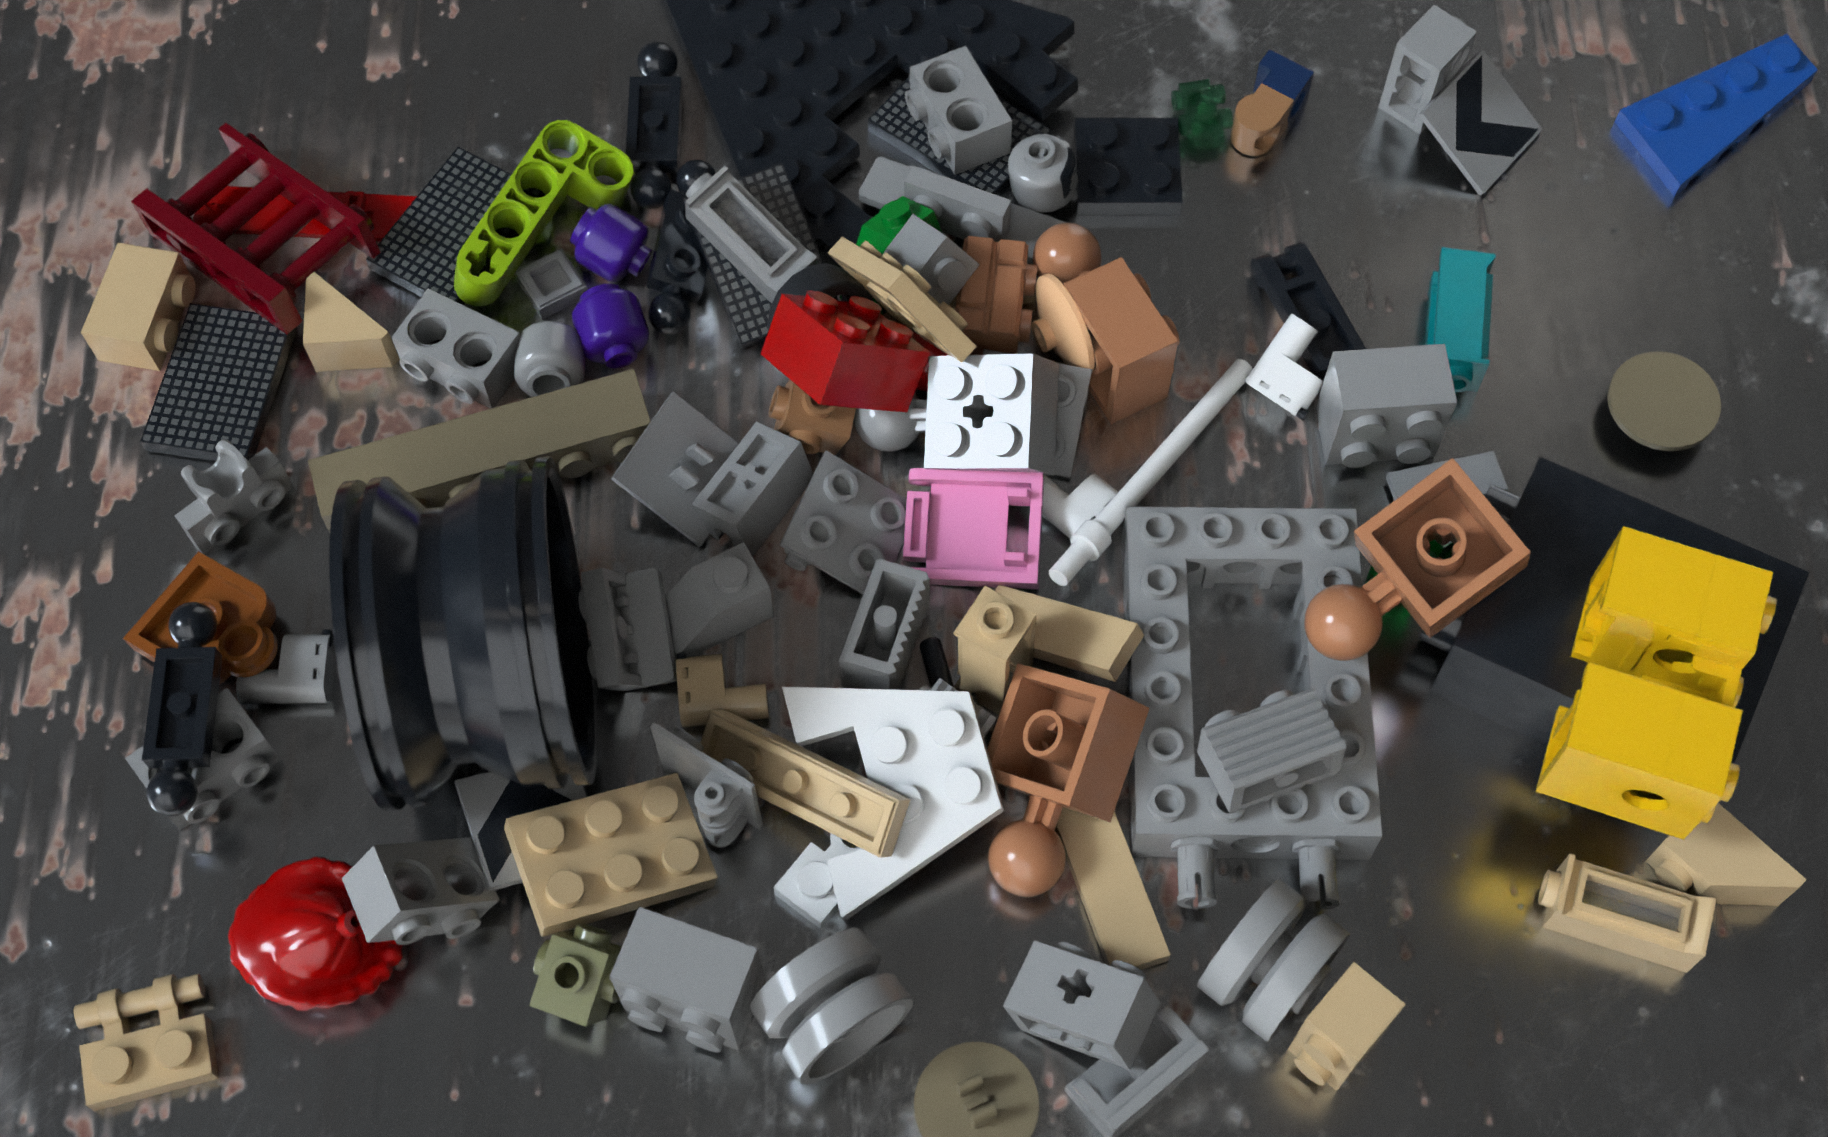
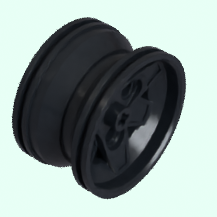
(462, 634)

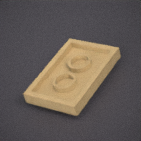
(904, 296)
(609, 853)

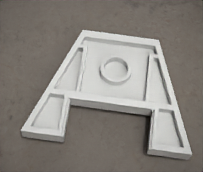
(918, 747)

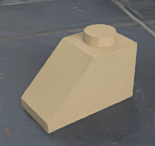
(1726, 864)

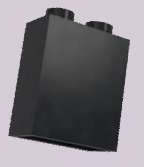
(1516, 644)

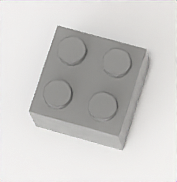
(1385, 404)
(687, 980)

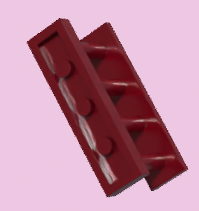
(240, 269)

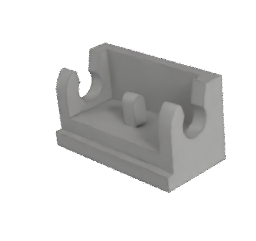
(754, 487)
(1118, 1096)

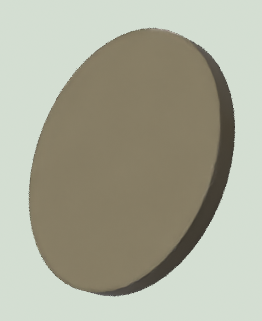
(1664, 401)
(976, 1093)

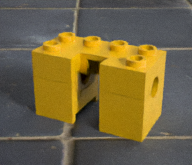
(1660, 684)

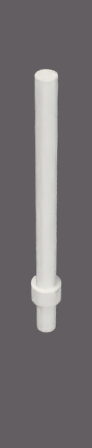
(1095, 535)

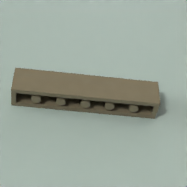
(573, 425)

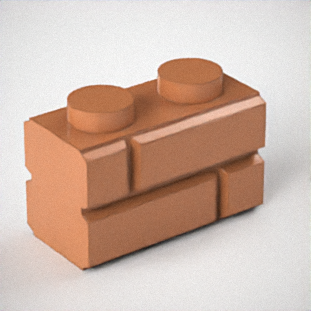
(995, 294)

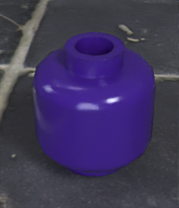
(611, 243)
(610, 325)

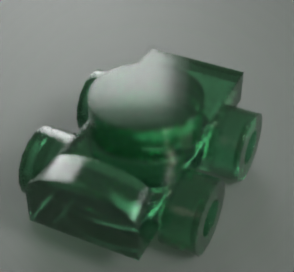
(1201, 114)

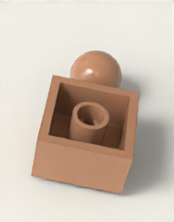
(1128, 334)
(1443, 507)
(1064, 749)

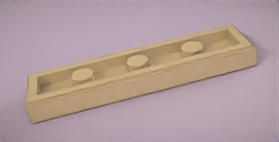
(809, 783)

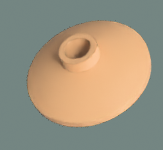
(1061, 324)

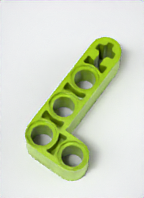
(530, 215)

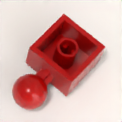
(847, 352)

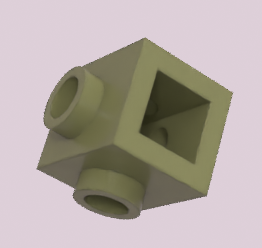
(575, 975)

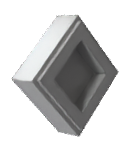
(551, 283)

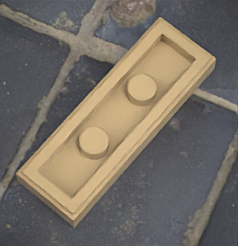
(1079, 636)
(1111, 890)

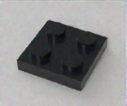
(1128, 166)

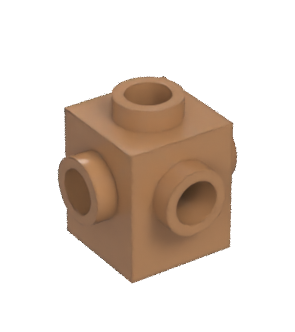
(812, 424)

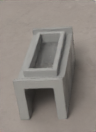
(745, 232)

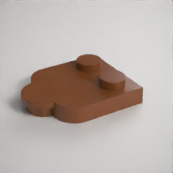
(241, 611)

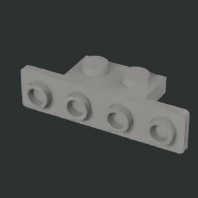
(958, 206)

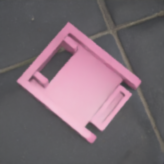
(965, 527)

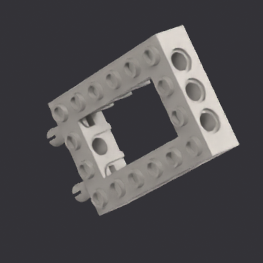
(1182, 813)

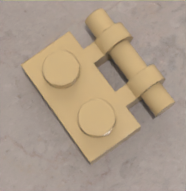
(152, 1059)

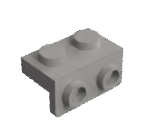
(627, 629)

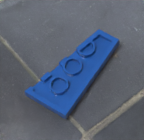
(1704, 115)

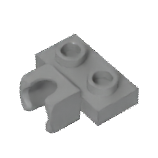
(230, 494)

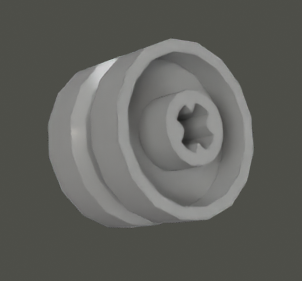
(1282, 966)
(831, 1005)

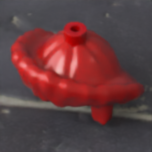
(304, 941)

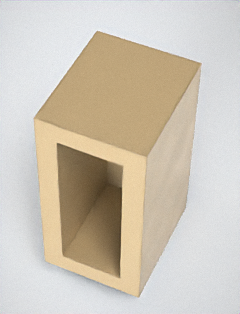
(139, 307)
(1344, 1027)

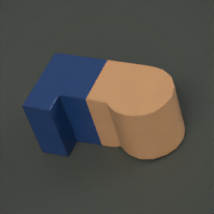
(1279, 95)

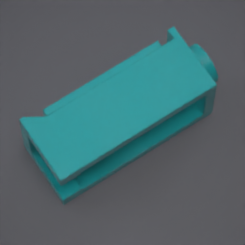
(1462, 313)

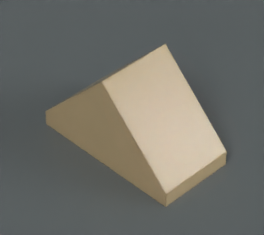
(340, 333)

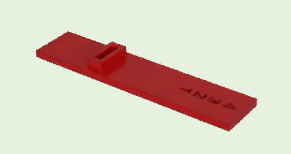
(381, 208)

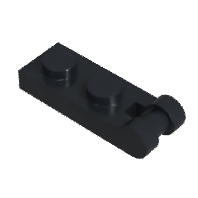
(1310, 300)

